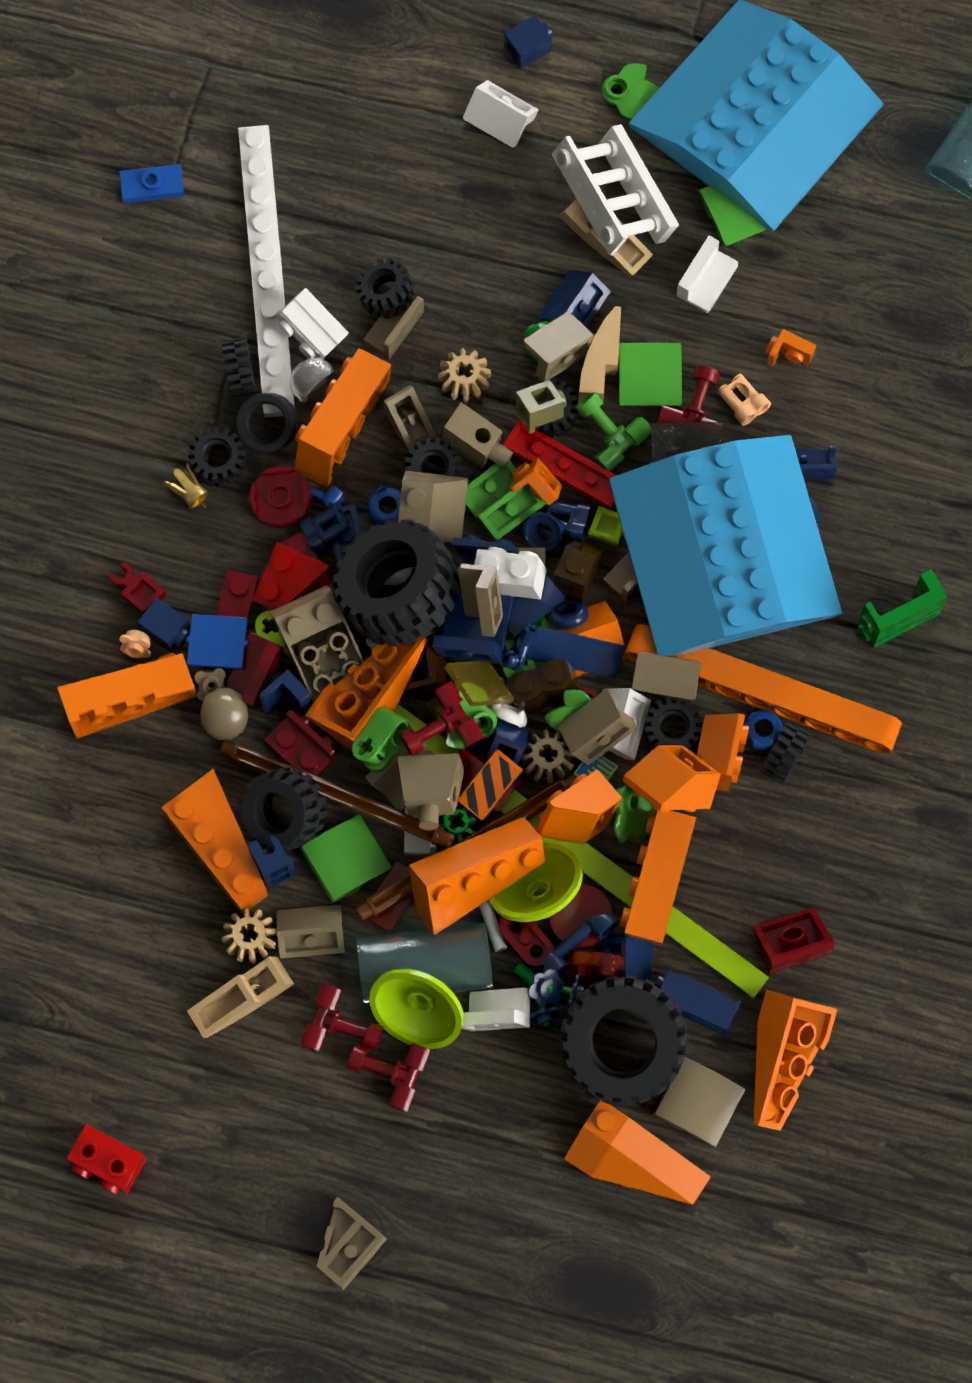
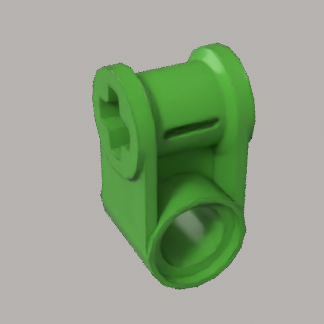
(380, 738)

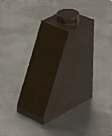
(577, 570)

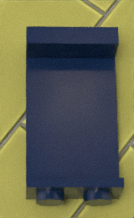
(463, 633)

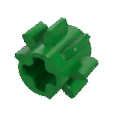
(459, 833)

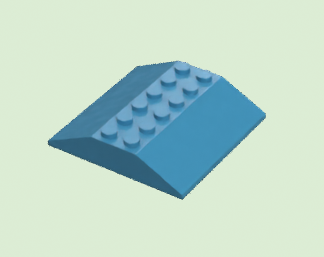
(758, 111)
(724, 544)

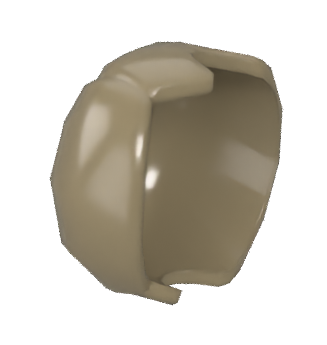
(224, 714)

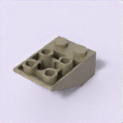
(317, 639)

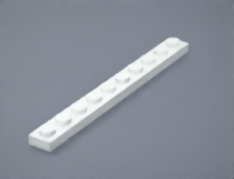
(265, 263)

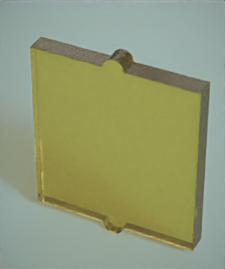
(479, 683)

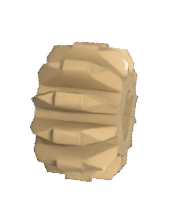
(460, 384)
(237, 940)

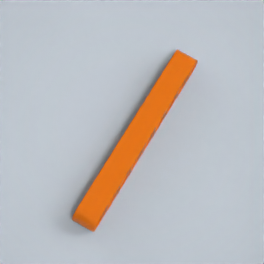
(783, 696)

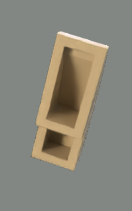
(629, 256)
(601, 356)
(240, 996)

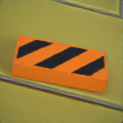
(490, 785)

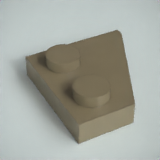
(348, 1245)

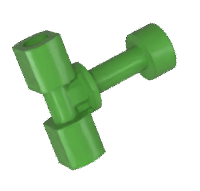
(617, 438)

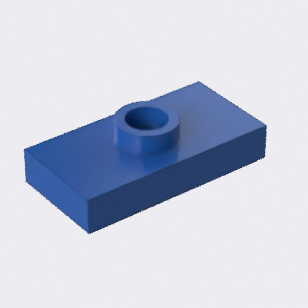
(151, 183)

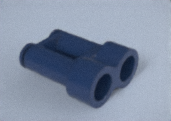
(578, 519)
(314, 528)

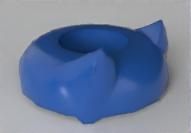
(373, 506)
(756, 741)

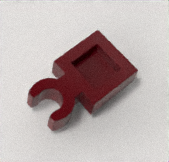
(138, 590)

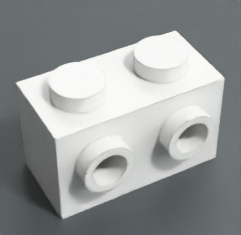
(517, 573)

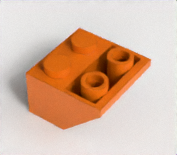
(718, 746)
(673, 779)
(580, 810)

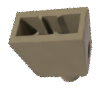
(469, 428)
(430, 786)

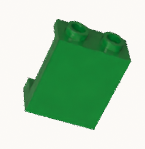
(926, 605)

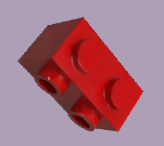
(106, 1160)

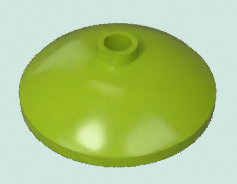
(542, 890)
(416, 1008)

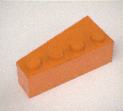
(126, 694)
(473, 872)
(659, 876)

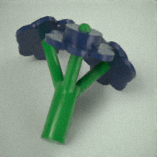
(546, 989)

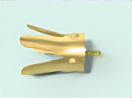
(194, 491)

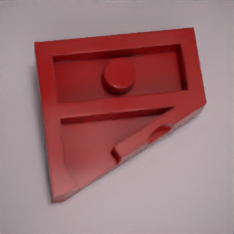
(288, 577)

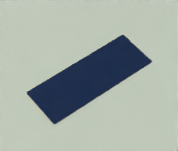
(580, 651)

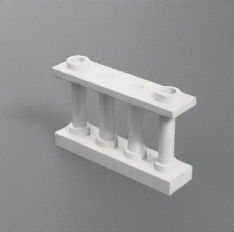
(634, 178)

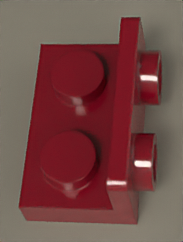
(300, 745)

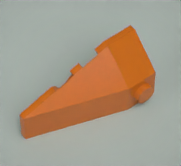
(377, 682)
(787, 1042)
(626, 1154)

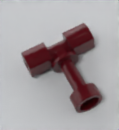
(705, 377)
(451, 718)
(328, 1020)
(402, 1075)

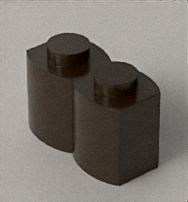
(538, 688)

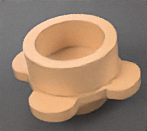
(135, 644)

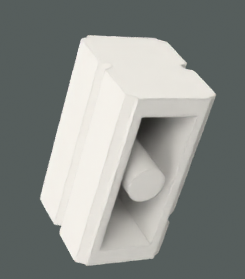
(310, 325)

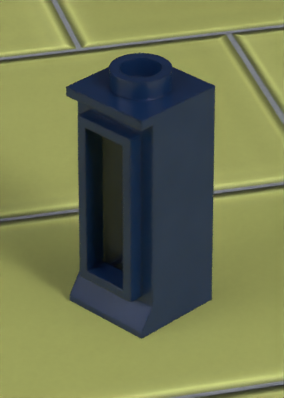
(699, 1002)

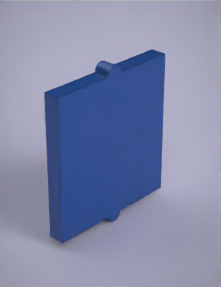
(217, 641)

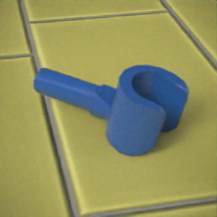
(329, 498)

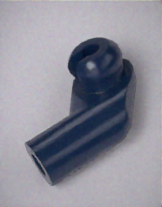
(519, 651)

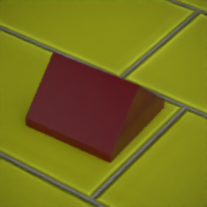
(793, 940)

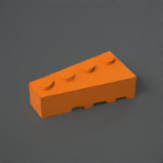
(340, 416)
(213, 835)

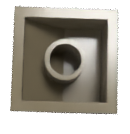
(435, 502)

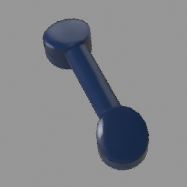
(600, 925)

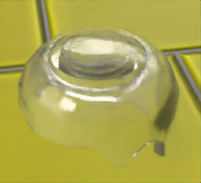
(309, 376)

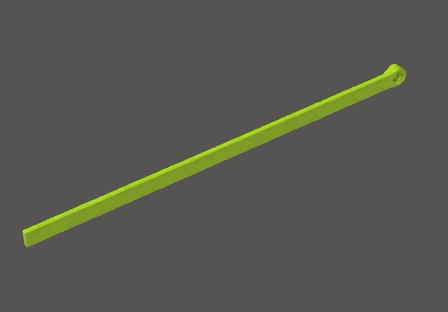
(609, 875)

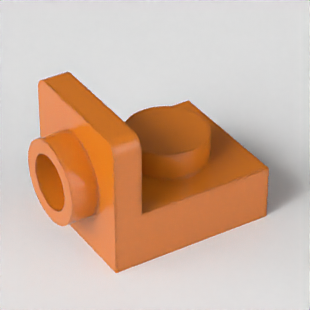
(794, 347)
(540, 479)

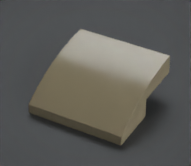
(699, 1102)

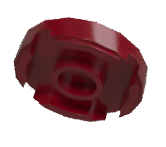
(280, 497)
(585, 904)

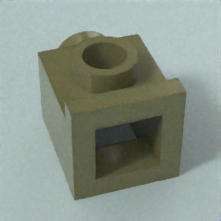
(539, 405)

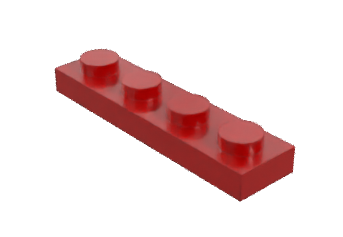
(563, 463)

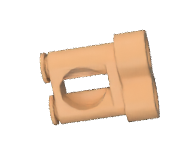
(748, 409)

